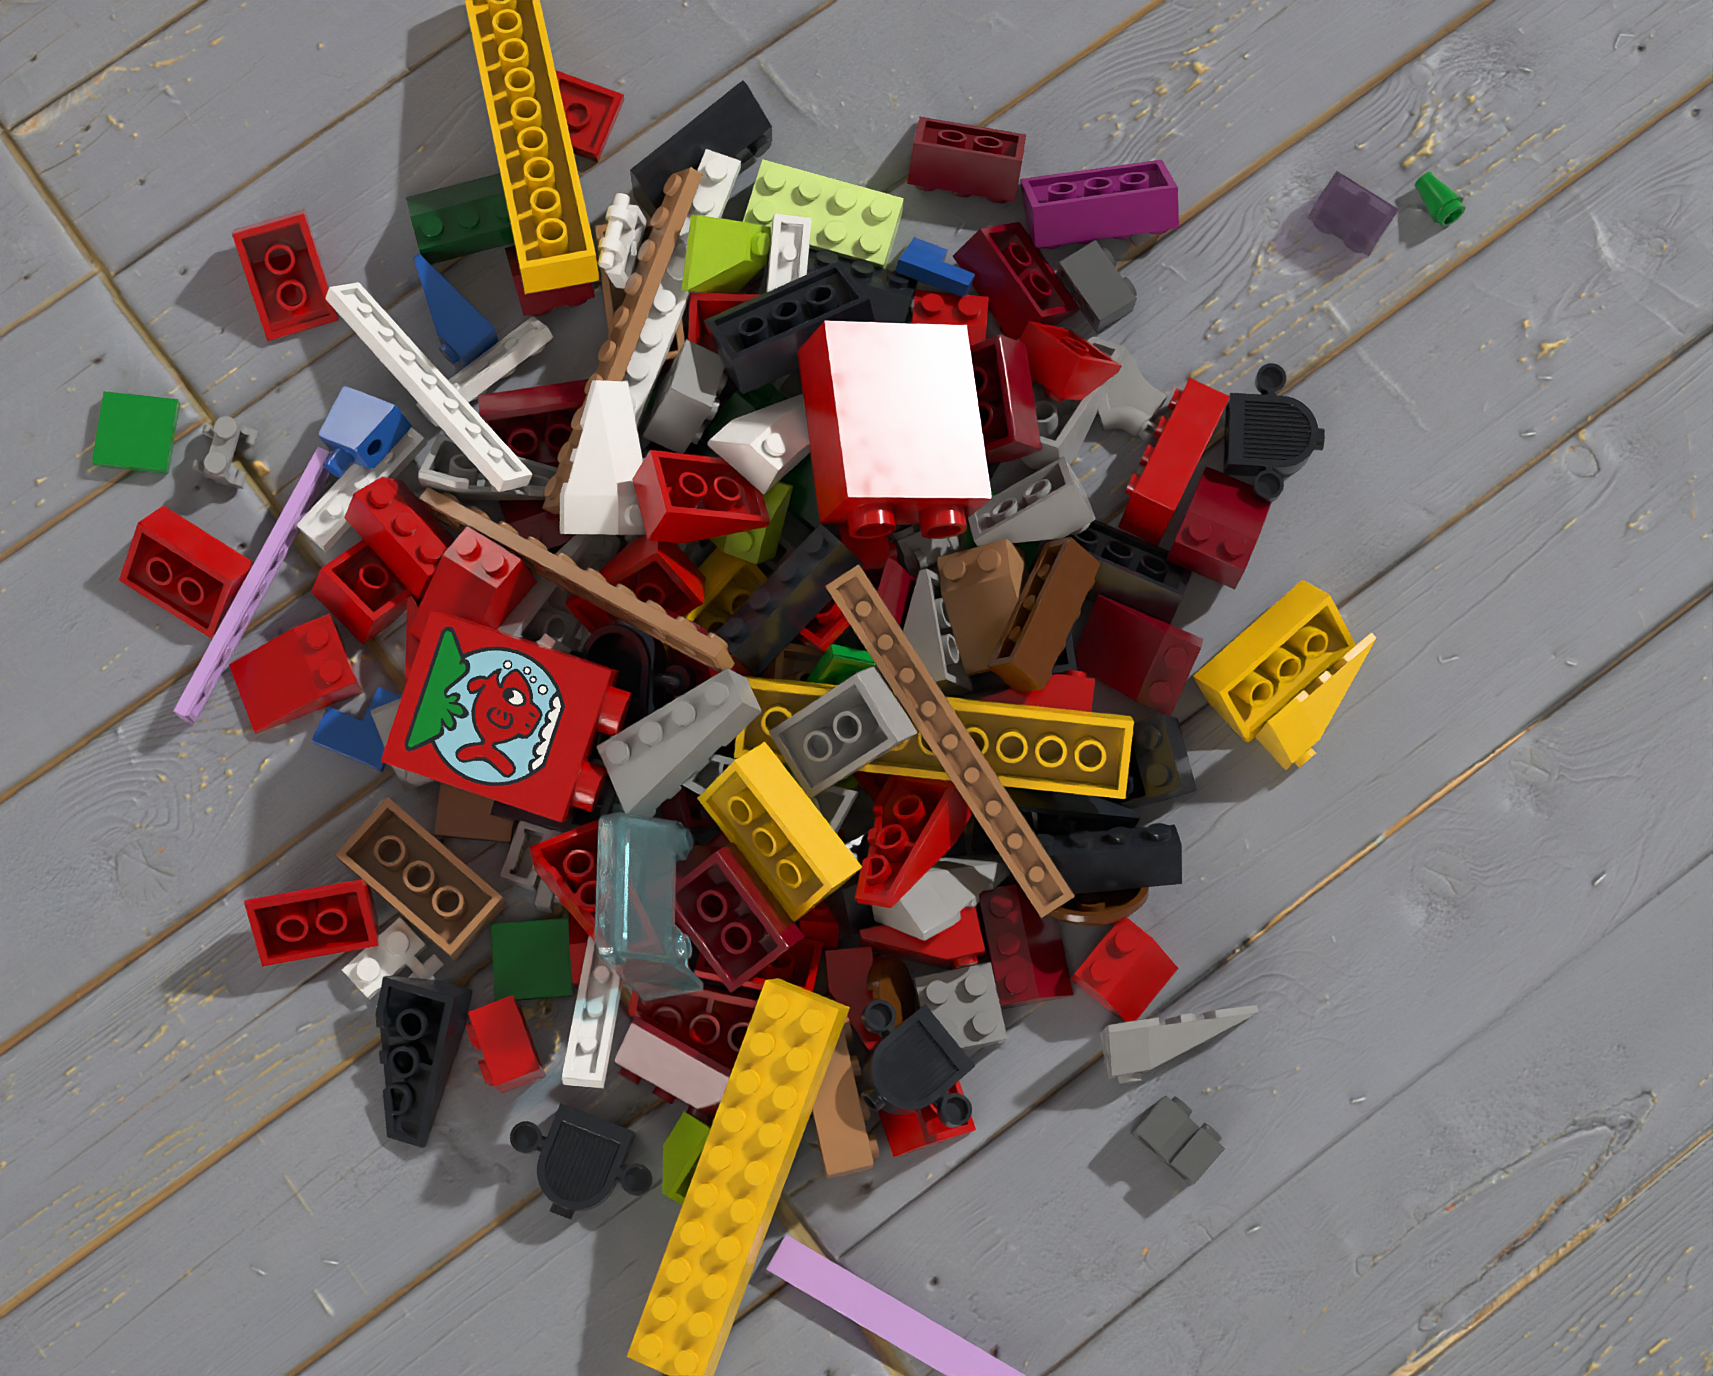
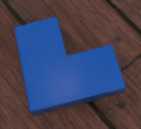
(926, 264)
(352, 736)

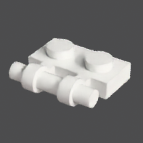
(621, 240)
(395, 950)

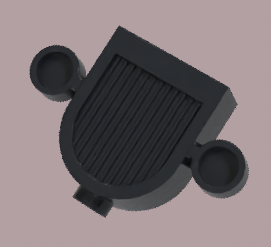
(1268, 434)
(641, 666)
(913, 1065)
(581, 1160)

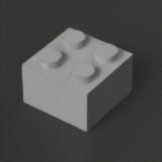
(686, 398)
(964, 1004)

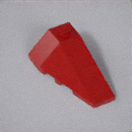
(705, 1020)

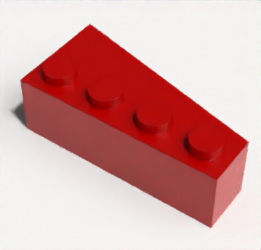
(1172, 460)
(570, 871)

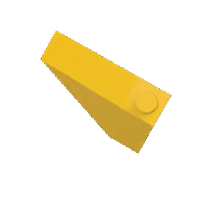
(1304, 719)

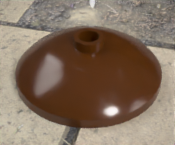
(1101, 907)

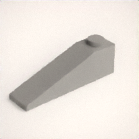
(1067, 423)
(942, 893)

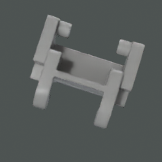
(222, 449)
(921, 552)

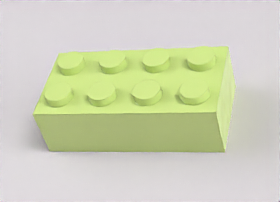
(844, 216)

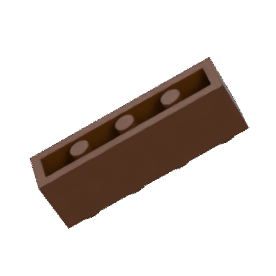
(1044, 615)

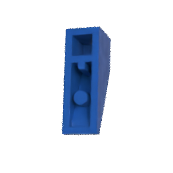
(458, 324)

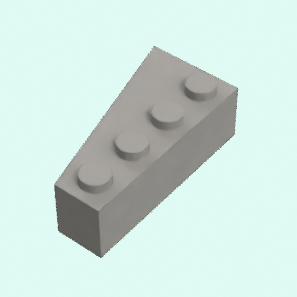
(676, 740)

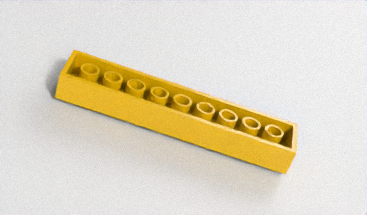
(532, 144)
(1020, 742)
(738, 1180)

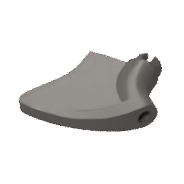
(1130, 402)

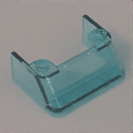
(637, 904)

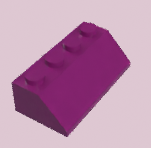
(1100, 204)

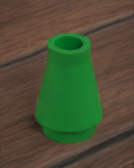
(1441, 201)

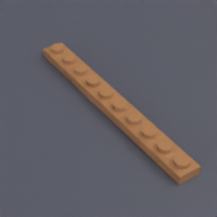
(631, 316)
(586, 584)
(950, 740)

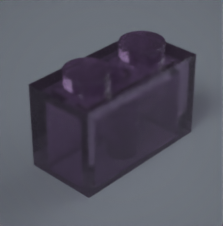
(1352, 214)

